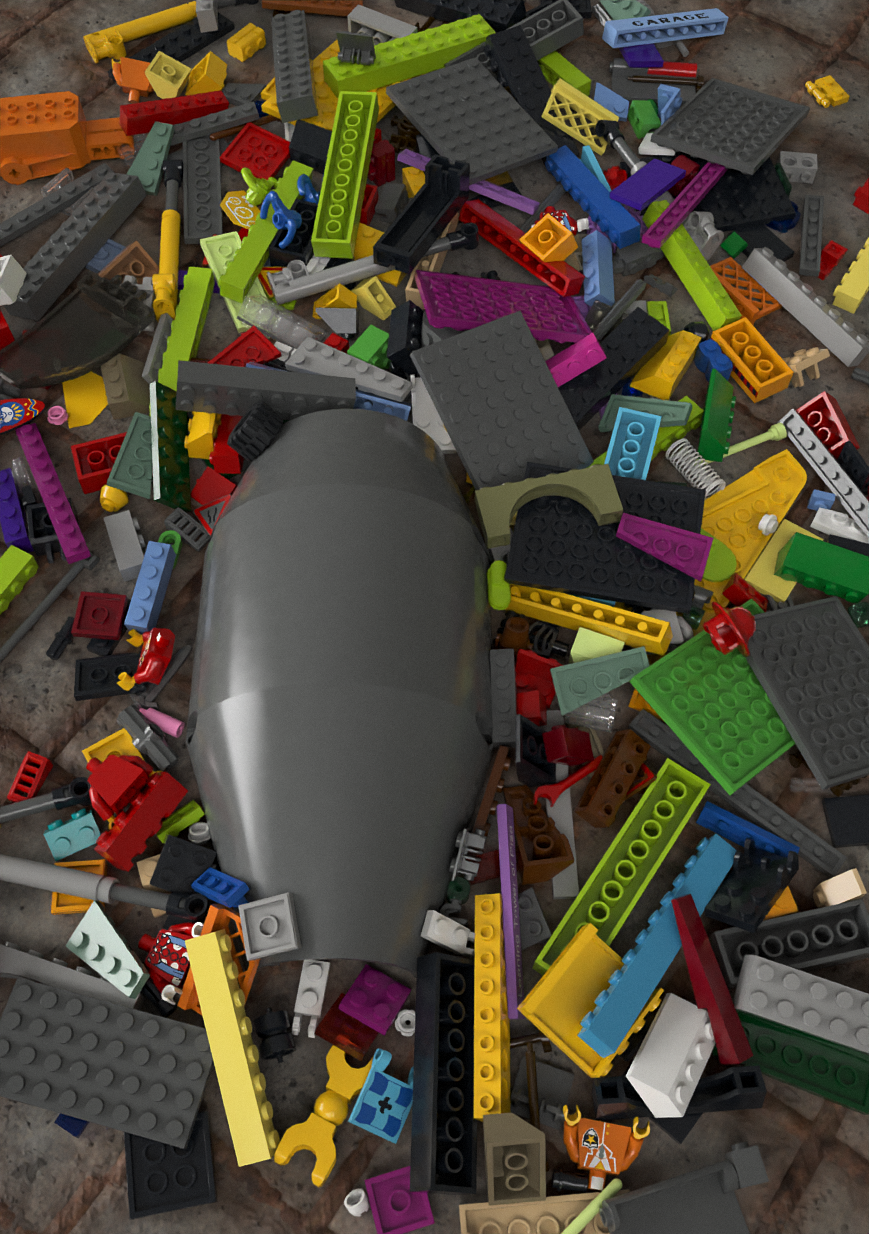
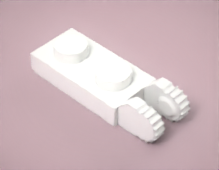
(448, 934)
(311, 994)

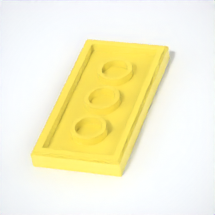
(762, 573)

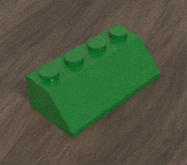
(716, 418)
(824, 567)

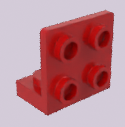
(535, 674)

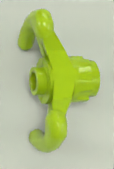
(257, 187)

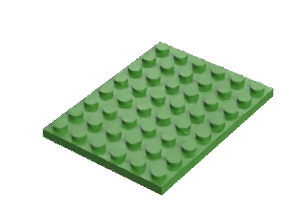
(716, 708)

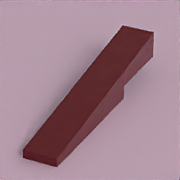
(709, 984)

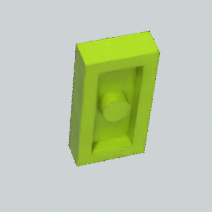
(659, 311)
(180, 820)

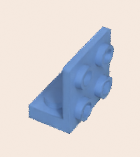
(668, 101)

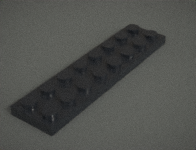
(183, 41)
(527, 81)

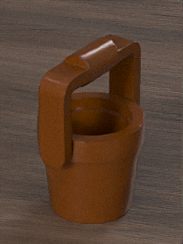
(514, 636)

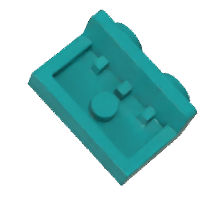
(73, 834)

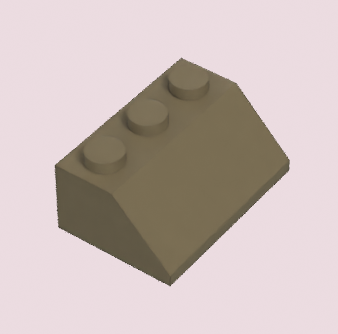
(125, 386)
(513, 1160)

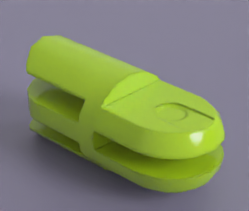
(498, 590)

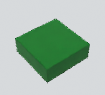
(734, 245)

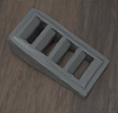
(178, 520)

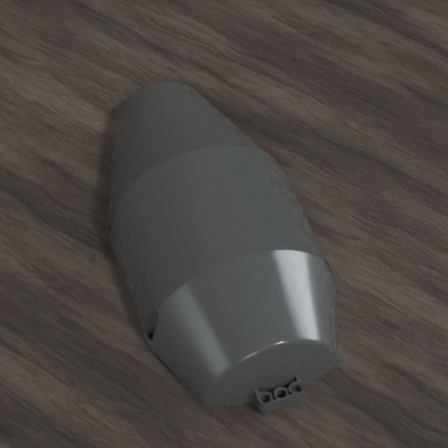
(344, 682)

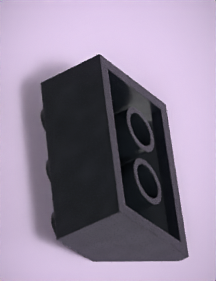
(310, 145)
(405, 336)

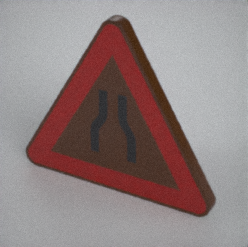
(644, 777)

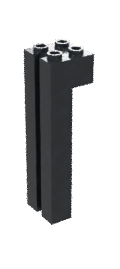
(425, 215)

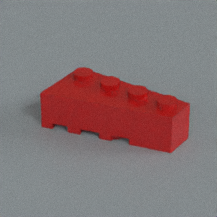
(140, 821)

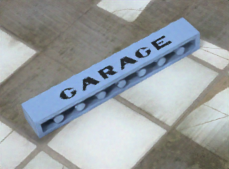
(664, 28)

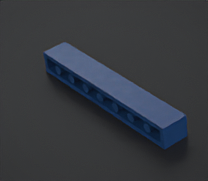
(593, 197)

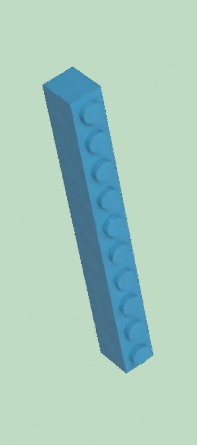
(654, 950)

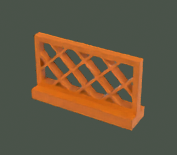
(747, 307)
(218, 919)

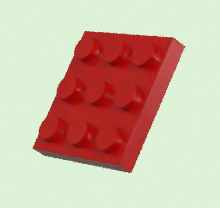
(257, 150)

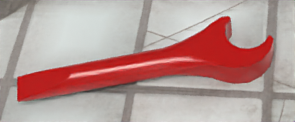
(553, 791)

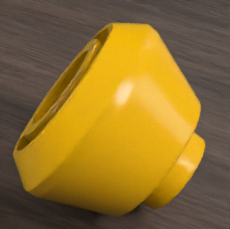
(113, 498)

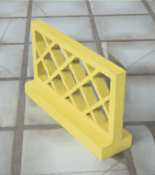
(584, 107)

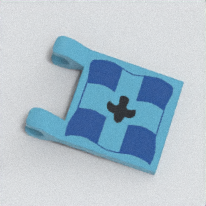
(383, 1100)

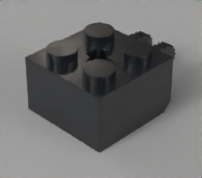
(42, 533)

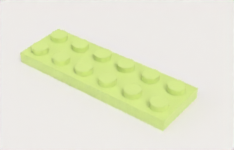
(219, 252)

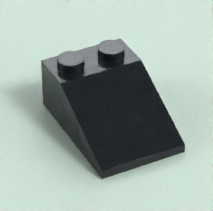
(531, 755)

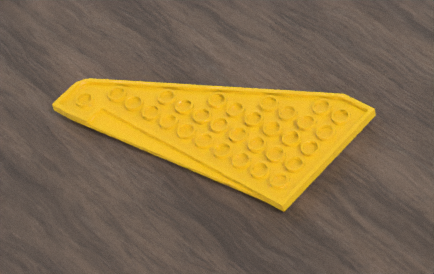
(735, 515)

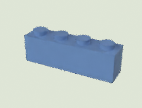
(597, 269)
(150, 587)

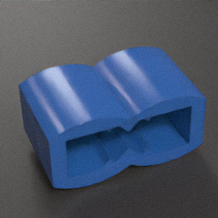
(711, 357)

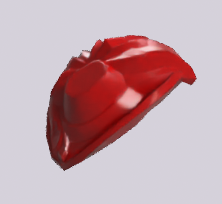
(615, 176)

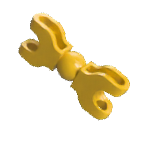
(329, 1111)

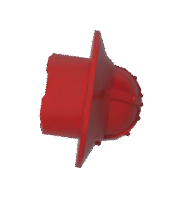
(730, 629)

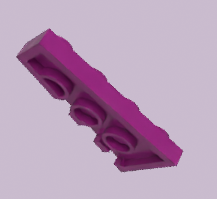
(672, 545)

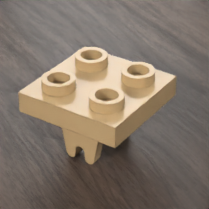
(805, 360)

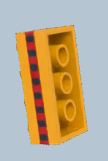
(755, 363)

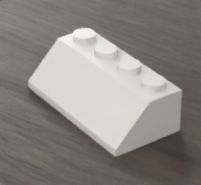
(672, 1057)

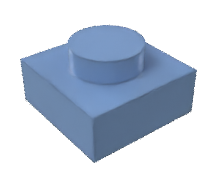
(820, 499)

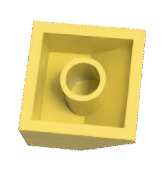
(167, 76)

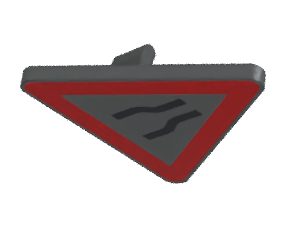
(210, 513)

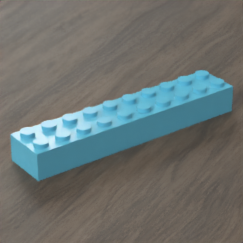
(630, 451)

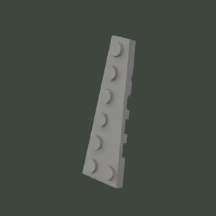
(321, 359)

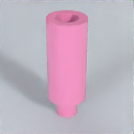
(165, 722)

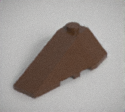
(538, 843)

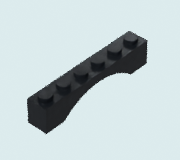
(726, 1091)

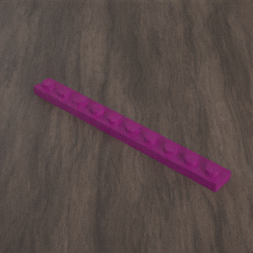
(683, 205)
(52, 494)

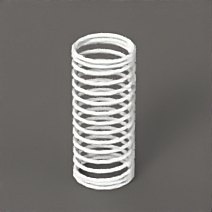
(683, 452)

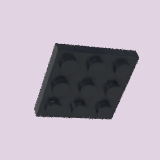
(170, 1177)

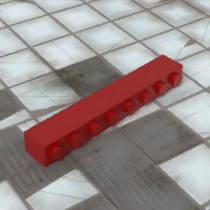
(506, 237)

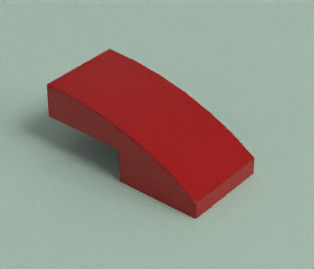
(830, 257)

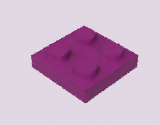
(375, 999)
(394, 1206)

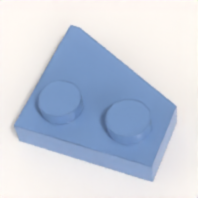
(611, 101)

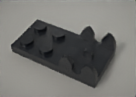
(752, 887)

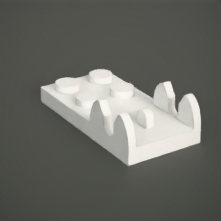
(427, 418)

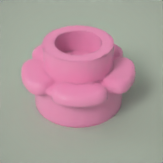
(57, 415)

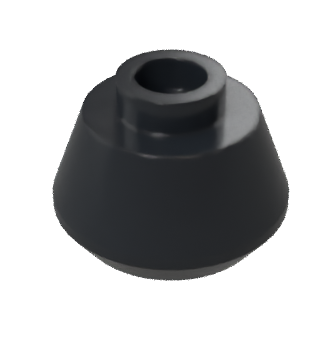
(699, 329)

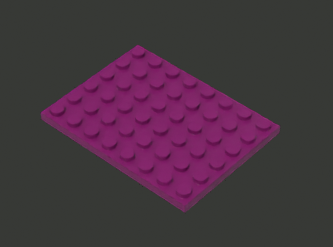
(474, 301)

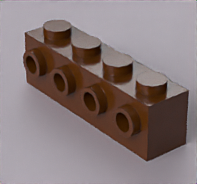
(612, 779)

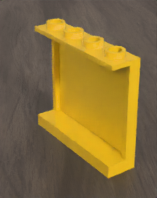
(569, 993)

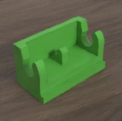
(642, 117)

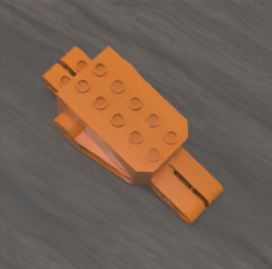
(50, 134)

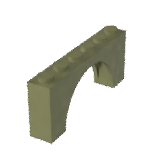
(588, 486)

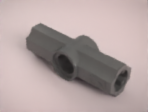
(148, 738)

